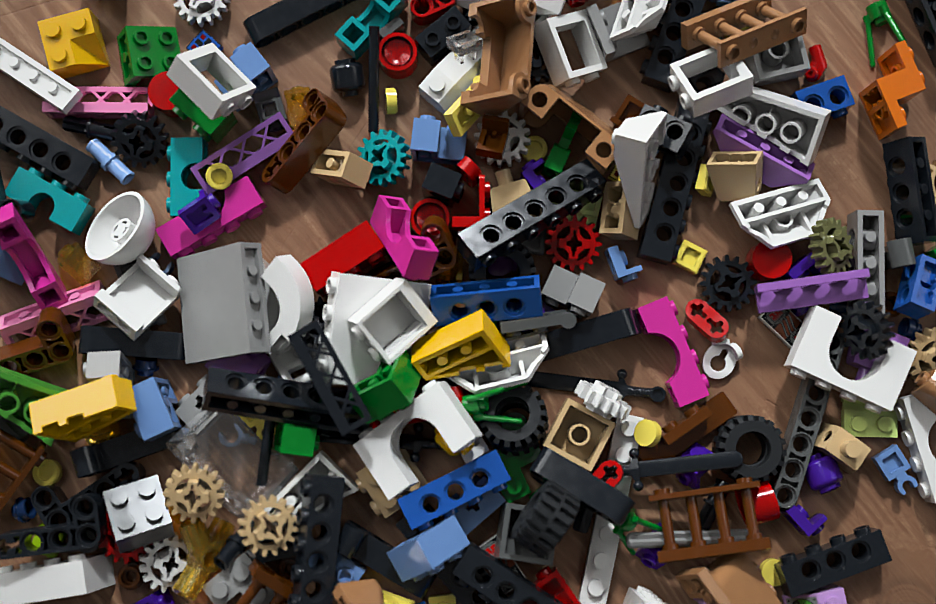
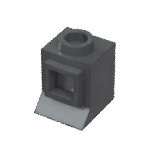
(269, 103)

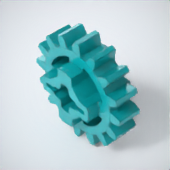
(385, 157)

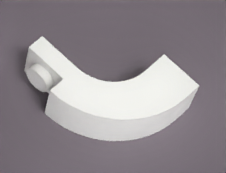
(294, 296)

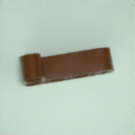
(306, 143)
(442, 241)
(44, 343)

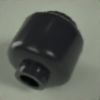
(347, 77)

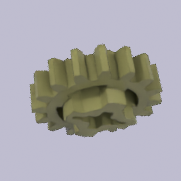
(830, 246)

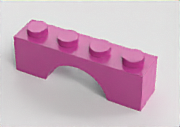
(240, 203)
(411, 254)
(29, 257)
(686, 381)

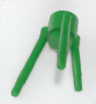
(879, 14)
(478, 403)
(630, 524)

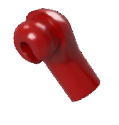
(817, 65)

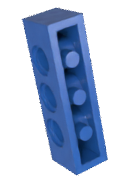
(498, 291)
(413, 502)

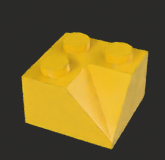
(73, 43)

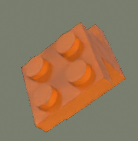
(898, 86)

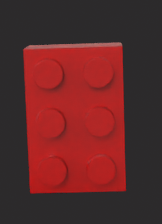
(346, 255)

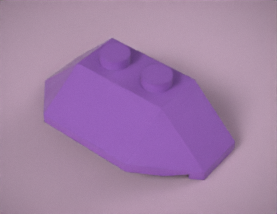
(778, 166)

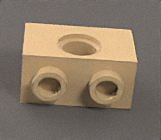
(342, 168)

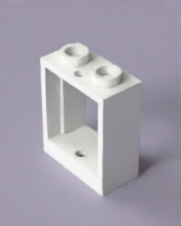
(554, 55)
(187, 76)
(699, 103)
(399, 345)

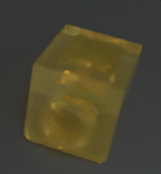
(294, 99)

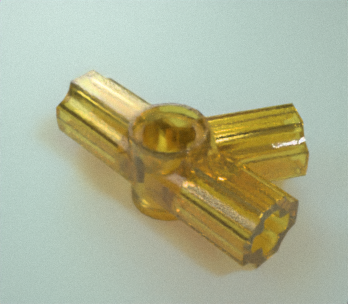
(200, 544)

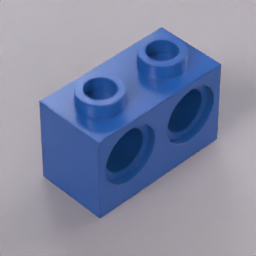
(820, 96)
(917, 288)

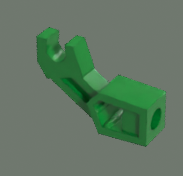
(560, 152)

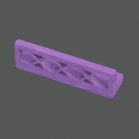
(254, 157)
(812, 291)

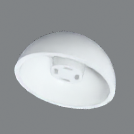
(121, 230)

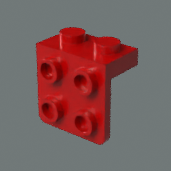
(462, 222)

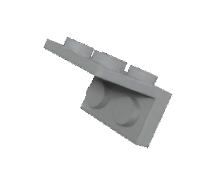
(602, 24)

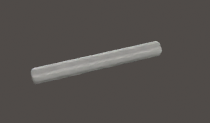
(683, 538)

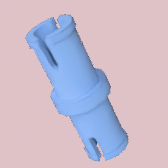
(110, 161)

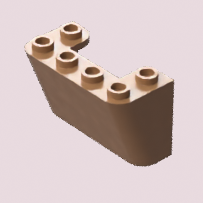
(548, 100)

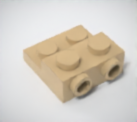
(380, 502)

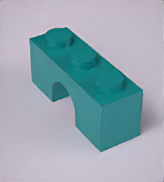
(354, 34)
(183, 154)
(68, 211)

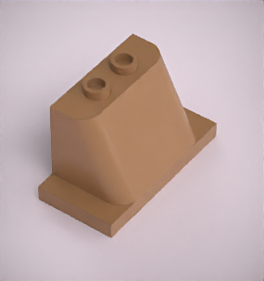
(728, 581)

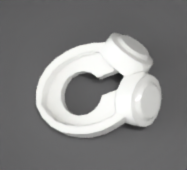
(734, 354)

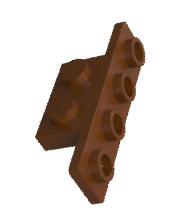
(691, 428)

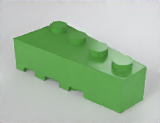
(16, 394)

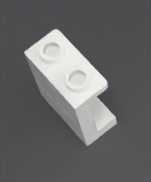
(138, 297)

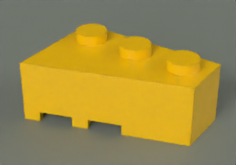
(459, 347)
(83, 409)

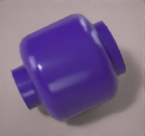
(823, 473)

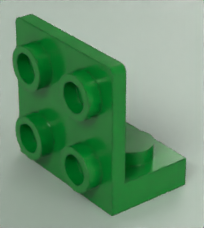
(146, 51)

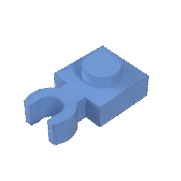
(893, 465)

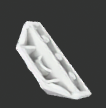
(637, 18)
(782, 214)
(526, 355)

